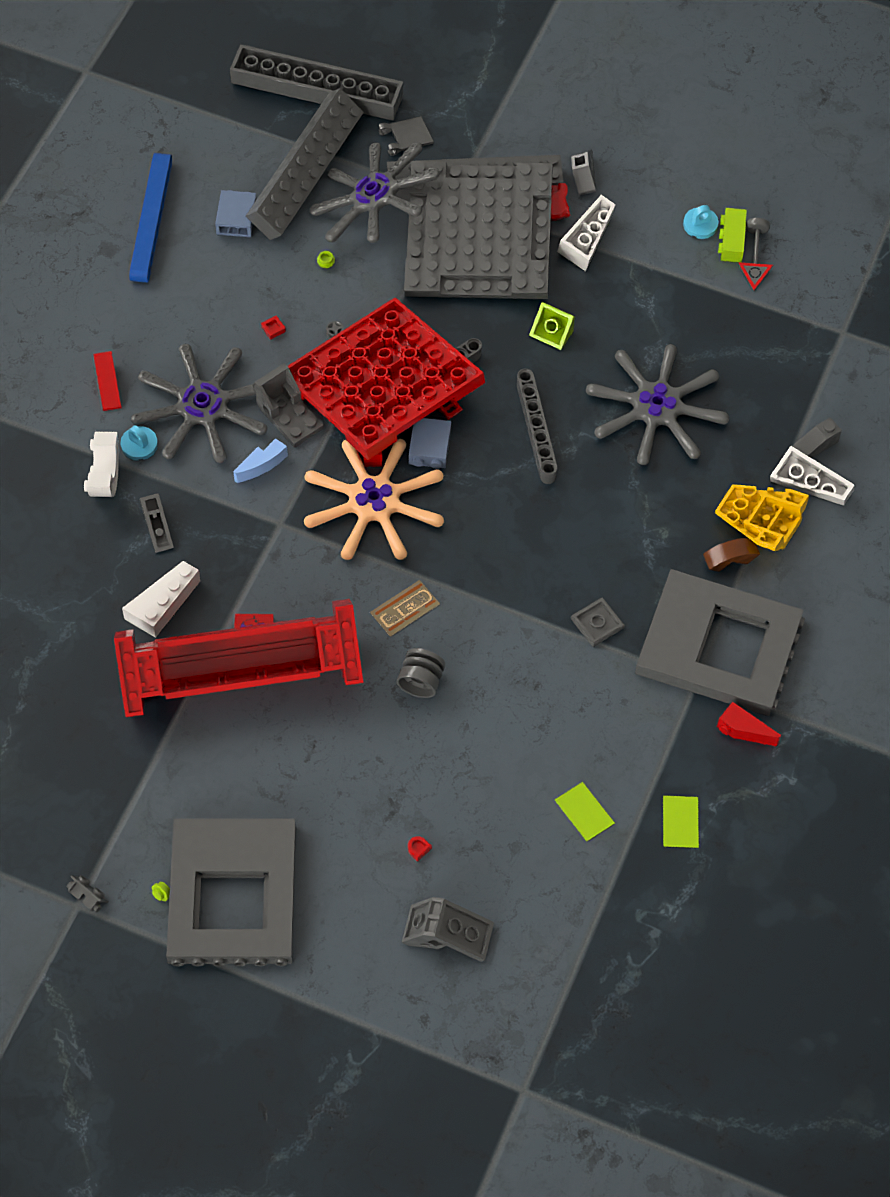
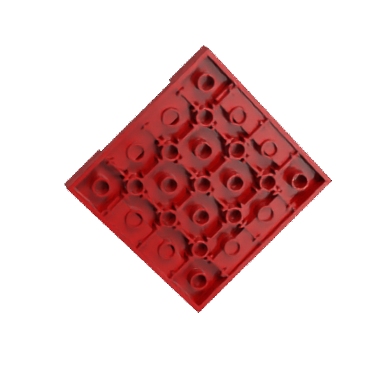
(383, 376)

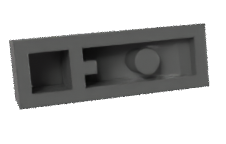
(819, 438)
(156, 522)

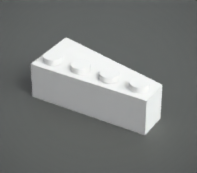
(586, 234)
(810, 477)
(161, 600)

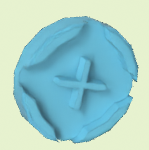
(701, 222)
(139, 443)

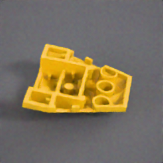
(763, 515)

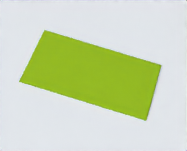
(584, 811)
(680, 821)

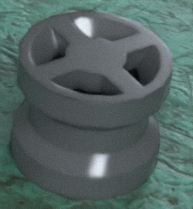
(334, 327)

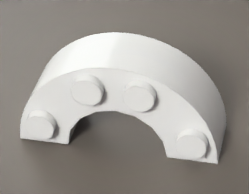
(104, 472)

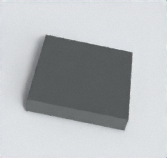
(597, 622)

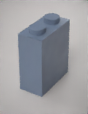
(232, 213)
(430, 443)

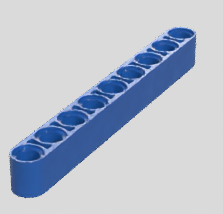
(150, 217)

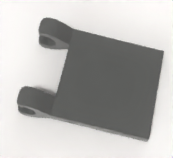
(406, 133)

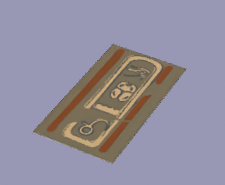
(404, 608)

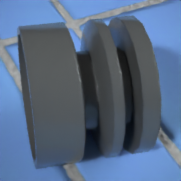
(420, 673)

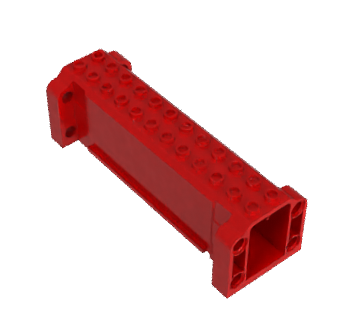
(238, 657)

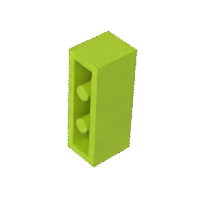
(732, 235)

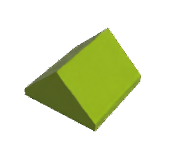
(552, 326)

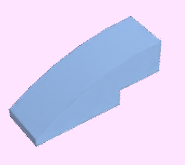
(261, 461)

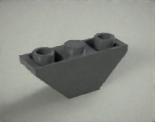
(584, 172)

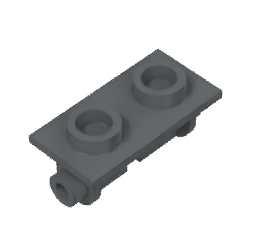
(81, 887)

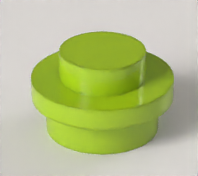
(325, 259)
(161, 891)

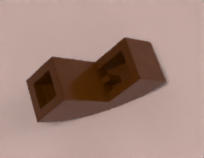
(737, 550)

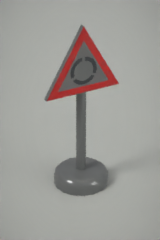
(753, 271)

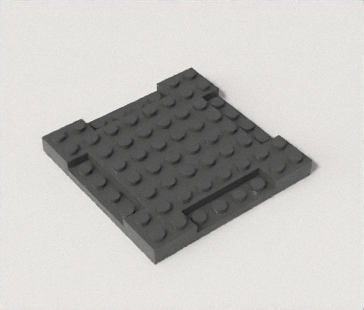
(480, 232)

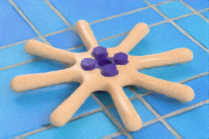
(374, 510)

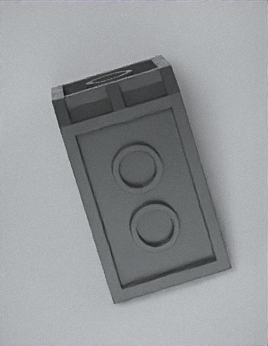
(282, 405)
(442, 923)

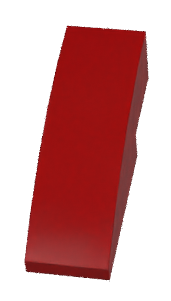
(107, 381)

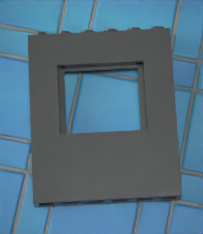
(683, 625)
(232, 851)

